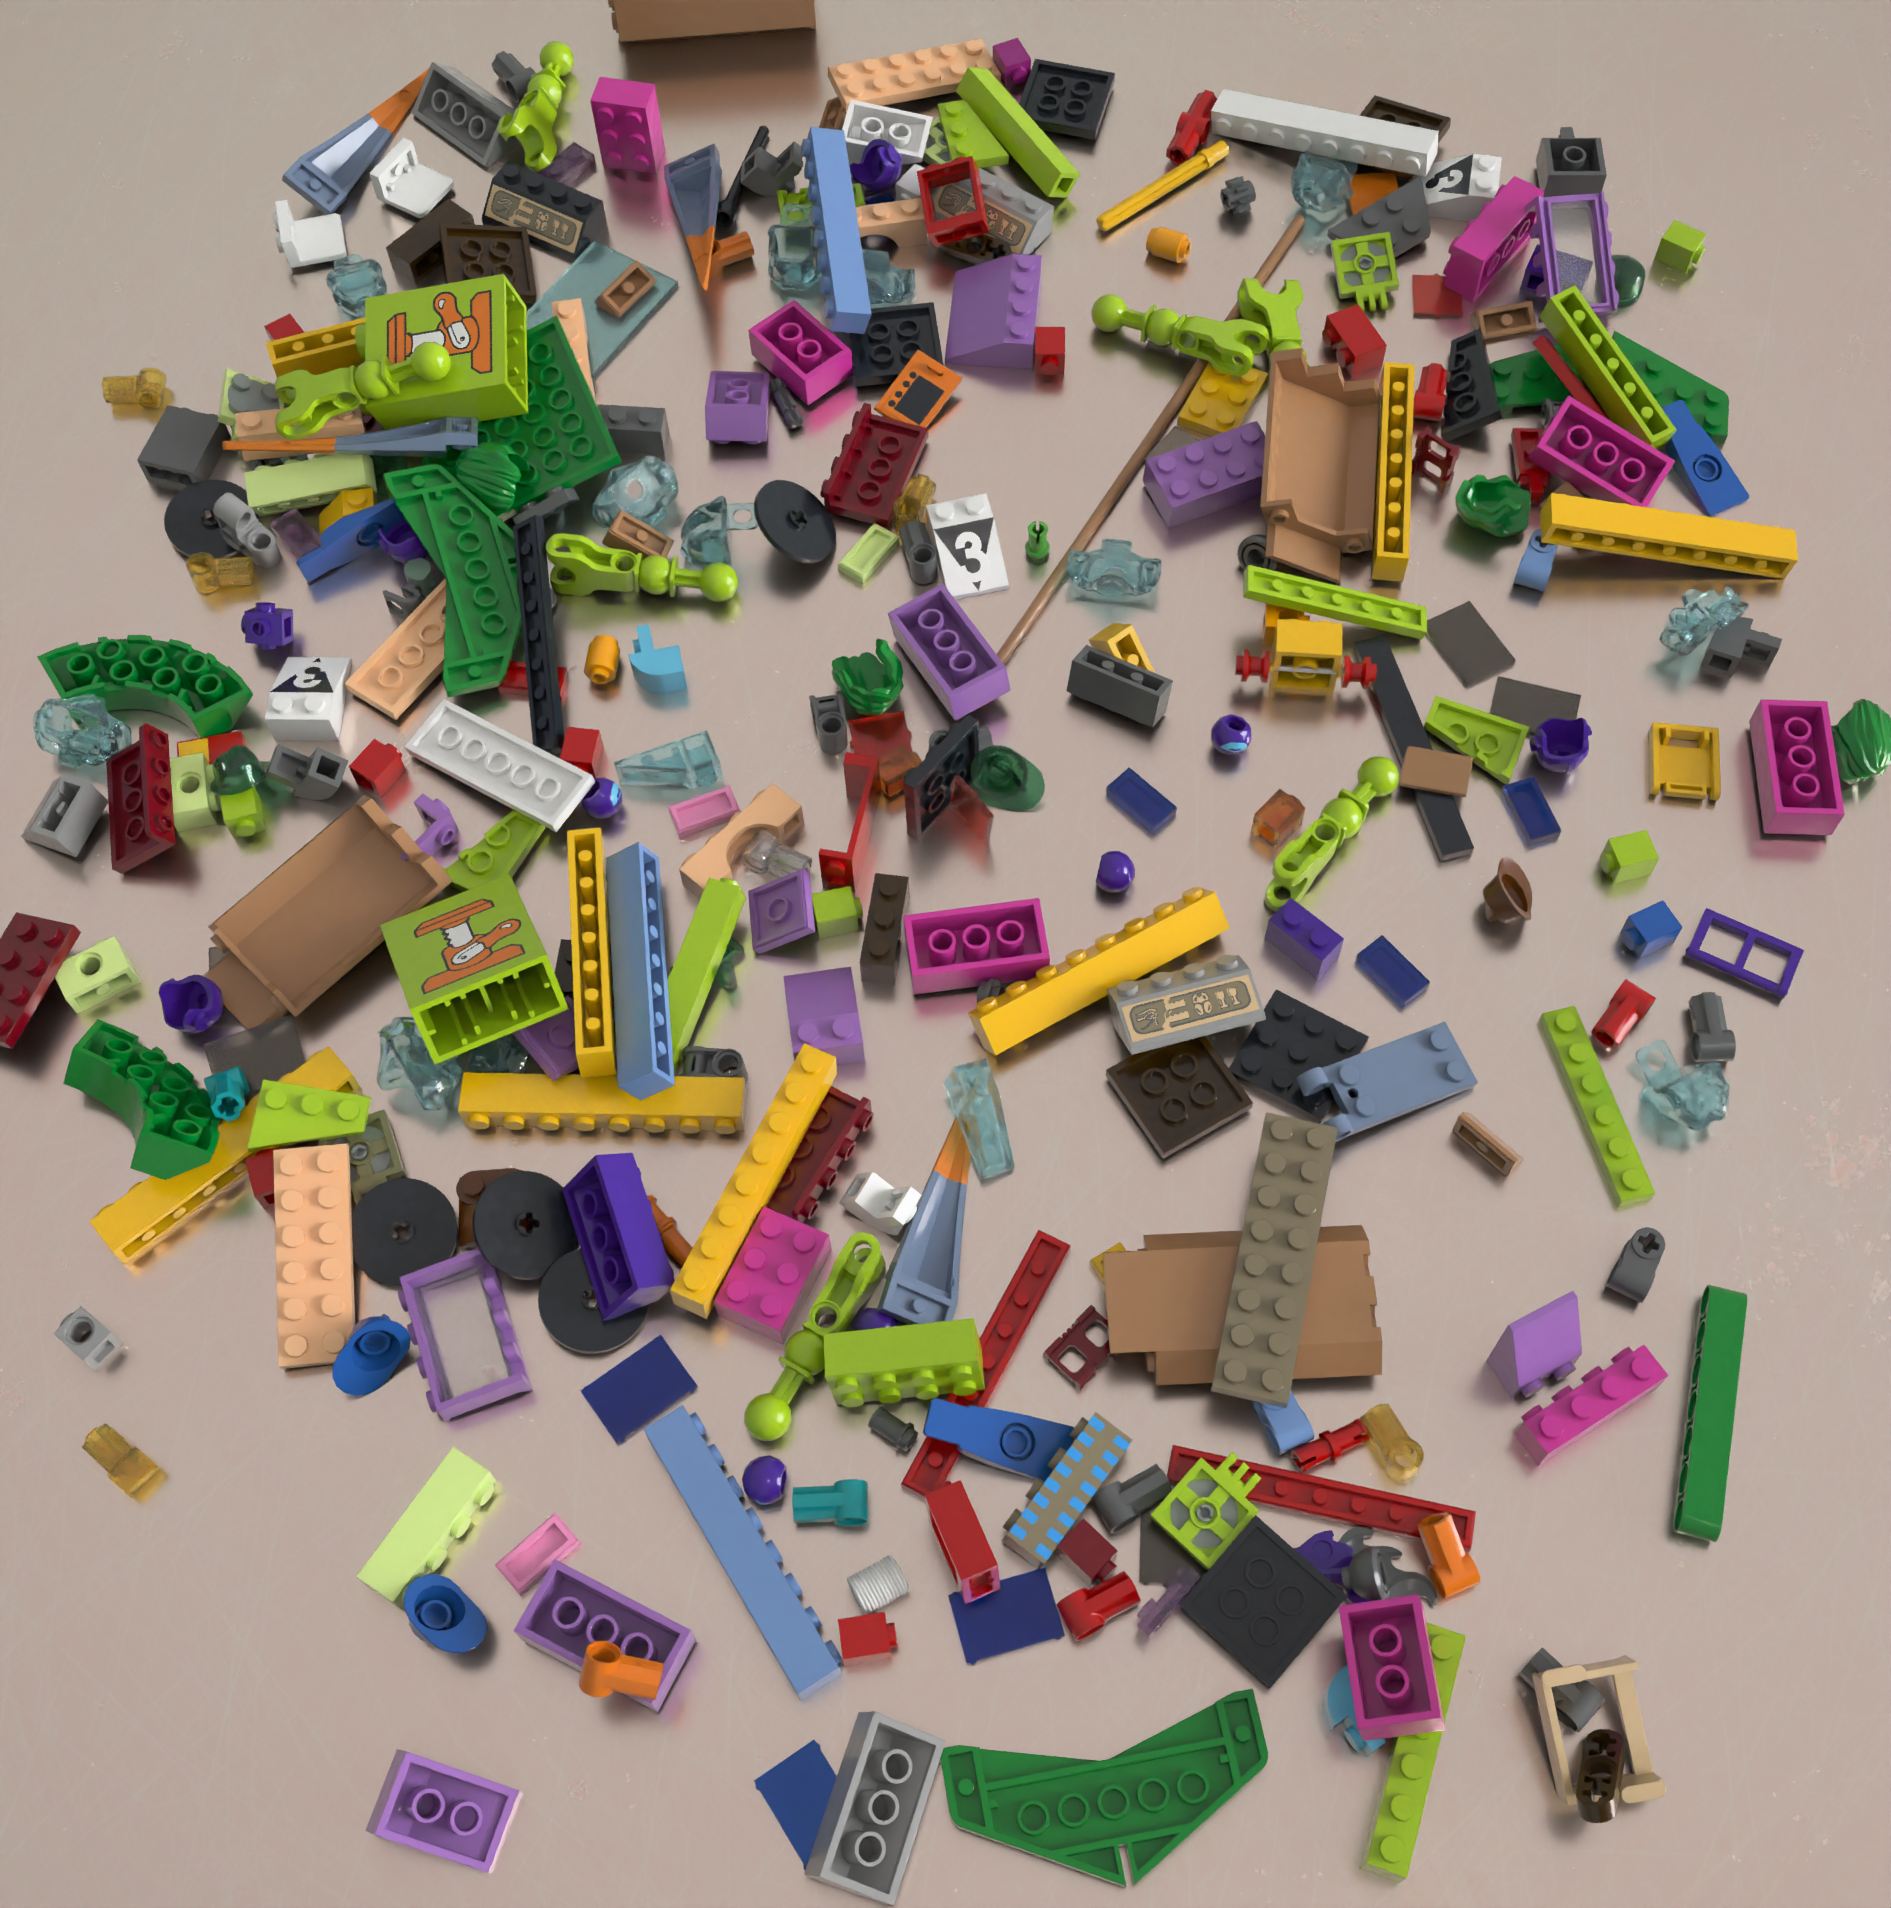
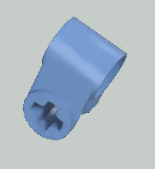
(1536, 563)
(1284, 1426)

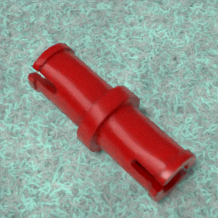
(1330, 1445)

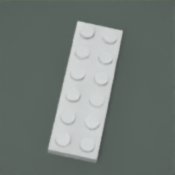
(500, 765)

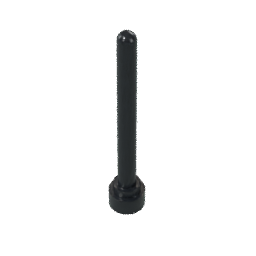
(726, 208)

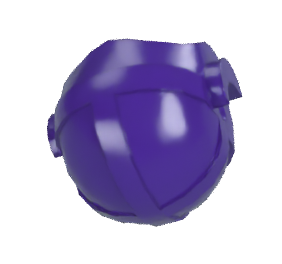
(878, 166)
(402, 543)
(1561, 744)
(191, 1003)

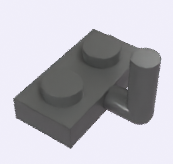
(556, 500)

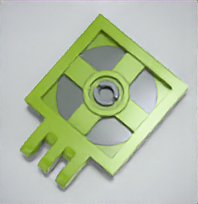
(1365, 269)
(1208, 1509)

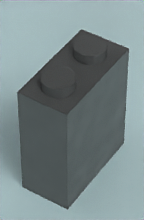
(183, 447)

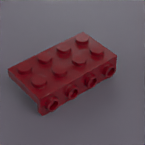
(873, 467)
(140, 800)
(29, 960)
(820, 1153)

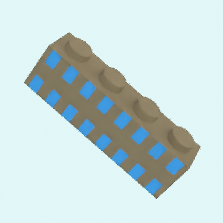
(1066, 1490)

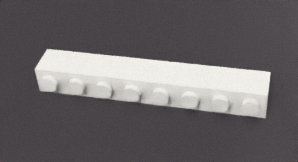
(1325, 132)

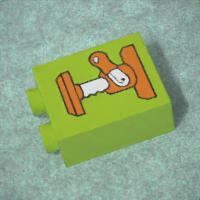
(486, 339)
(473, 968)

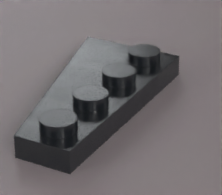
(1471, 388)

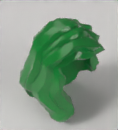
(491, 473)
(1494, 505)
(868, 682)
(1862, 742)

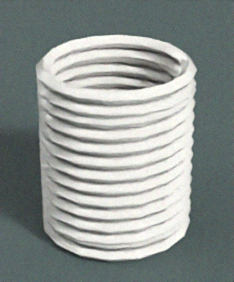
(878, 1584)

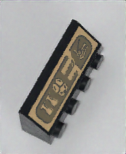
(554, 213)

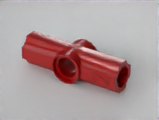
(1191, 128)

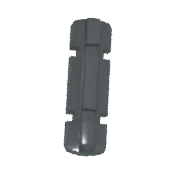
(785, 403)

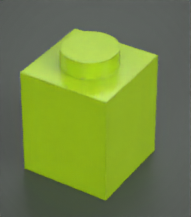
(1681, 246)
(243, 813)
(1629, 856)
(836, 912)

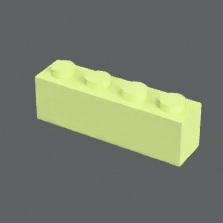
(307, 482)
(428, 1526)

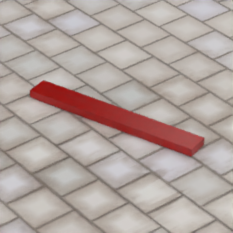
(998, 1345)
(1330, 1498)

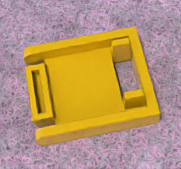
(1684, 770)

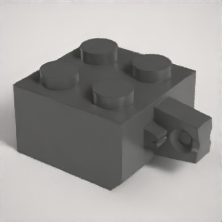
(1570, 165)

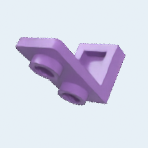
(441, 821)

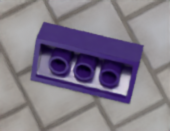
(618, 1234)

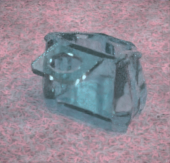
(1322, 182)
(793, 251)
(355, 283)
(708, 532)
(1685, 1094)

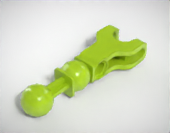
(537, 110)
(1274, 312)
(1211, 341)
(344, 389)
(623, 571)
(1339, 820)
(845, 1291)

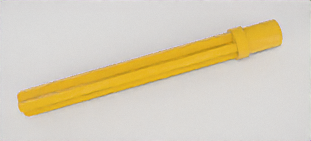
(1201, 161)

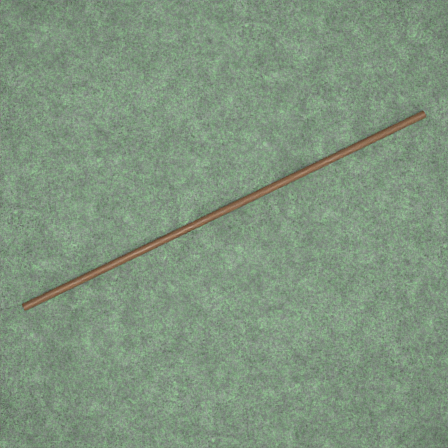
(1135, 460)

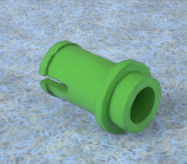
(1037, 544)

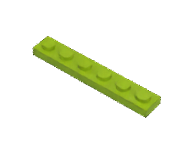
(1334, 602)
(1597, 1106)

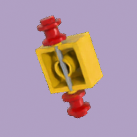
(1306, 658)

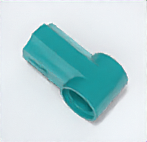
(227, 1093)
(843, 1503)

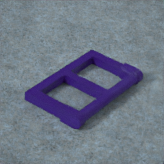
(1751, 935)

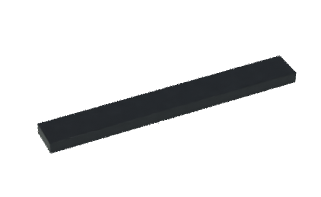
(538, 635)
(1406, 730)

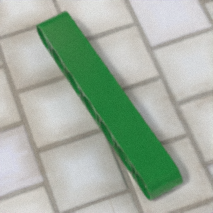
(1710, 1414)

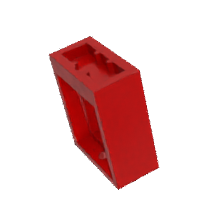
(959, 226)
(962, 1540)

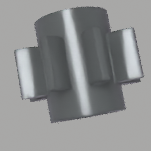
(1238, 195)

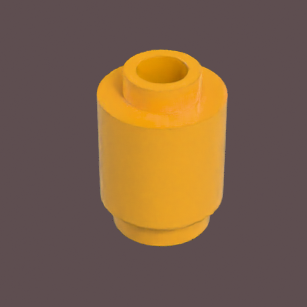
(1168, 244)
(602, 659)

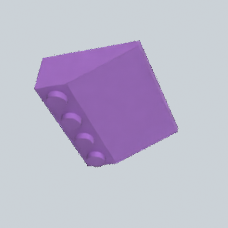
(995, 313)

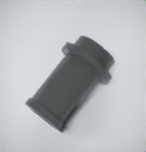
(893, 1429)

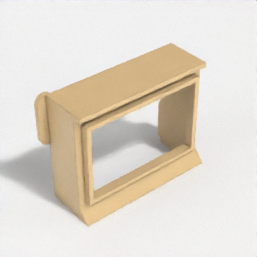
(1636, 1785)

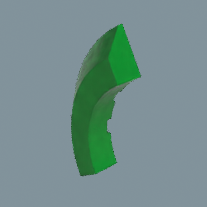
(152, 677)
(151, 1095)

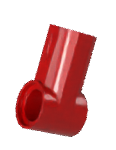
(1430, 396)
(1625, 1009)
(1089, 1609)

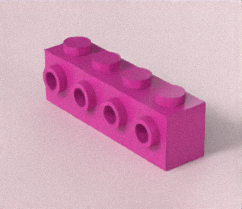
(1591, 1404)

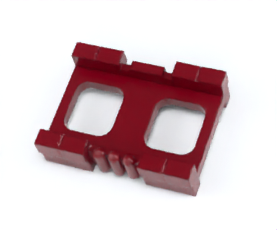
(1425, 453)
(1076, 1338)

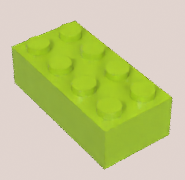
(904, 1362)

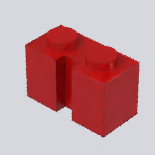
(1354, 340)

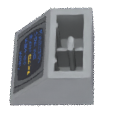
(66, 815)

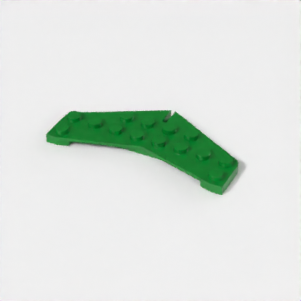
(1529, 379)
(480, 573)
(1089, 1808)

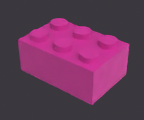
(628, 125)
(801, 352)
(773, 1275)
(1391, 1668)

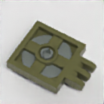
(372, 1155)

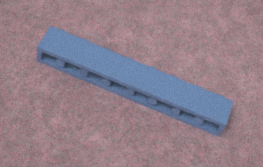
(836, 231)
(639, 973)
(743, 1553)

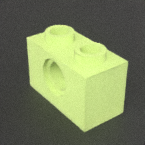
(189, 807)
(113, 974)

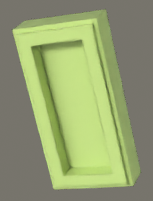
(868, 553)

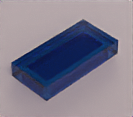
(1141, 800)
(1531, 810)
(1393, 970)

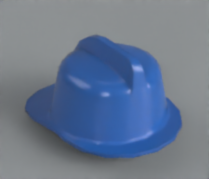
(370, 1355)
(443, 1614)

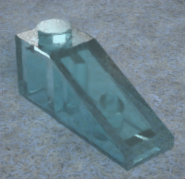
(678, 764)
(980, 1116)

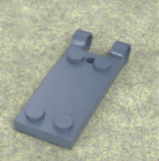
(1392, 1079)

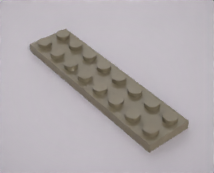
(1275, 1261)

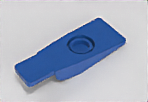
(1701, 463)
(349, 539)
(998, 1436)

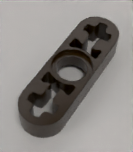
(983, 255)
(1606, 1787)

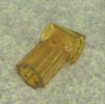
(145, 388)
(913, 501)
(211, 573)
(1392, 1440)
(125, 1464)

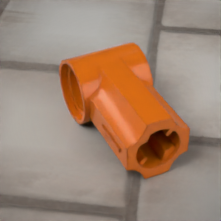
(730, 251)
(1451, 1566)
(609, 1670)

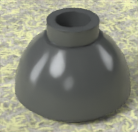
(1252, 552)
(1367, 1575)

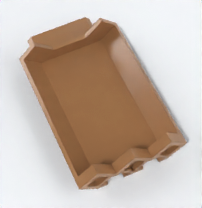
(1319, 464)
(319, 914)
(1177, 1295)

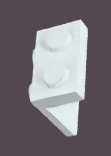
(407, 183)
(308, 239)

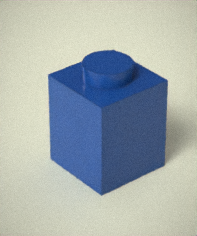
(1650, 929)

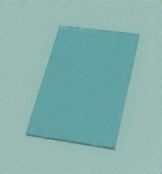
(587, 280)

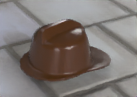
(1508, 894)

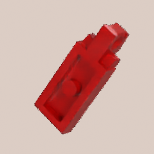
(1527, 472)

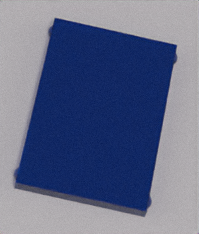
(639, 1389)
(1009, 1618)
(799, 1795)

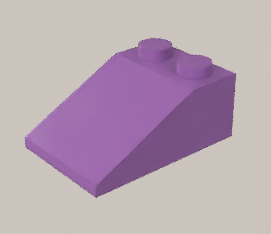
(737, 406)
(825, 1013)
(1538, 1347)
(442, 1810)

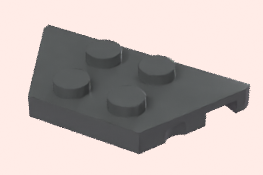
(1400, 213)

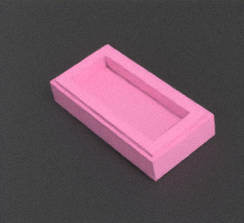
(703, 811)
(535, 1554)

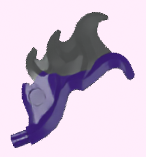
(1331, 1556)

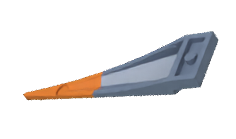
(336, 166)
(695, 192)
(414, 440)
(925, 1268)

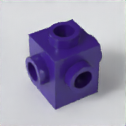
(267, 625)

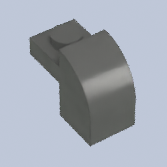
(768, 173)
(1739, 642)
(311, 776)

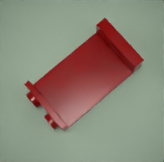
(863, 784)

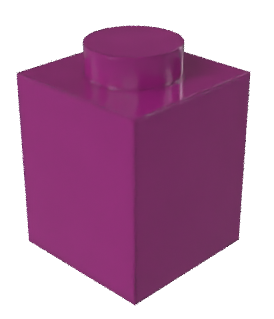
(1012, 62)

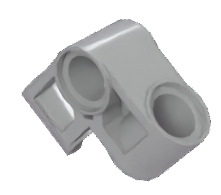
(245, 532)

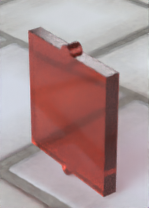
(1434, 298)
(879, 734)
(971, 809)

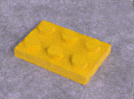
(1221, 400)

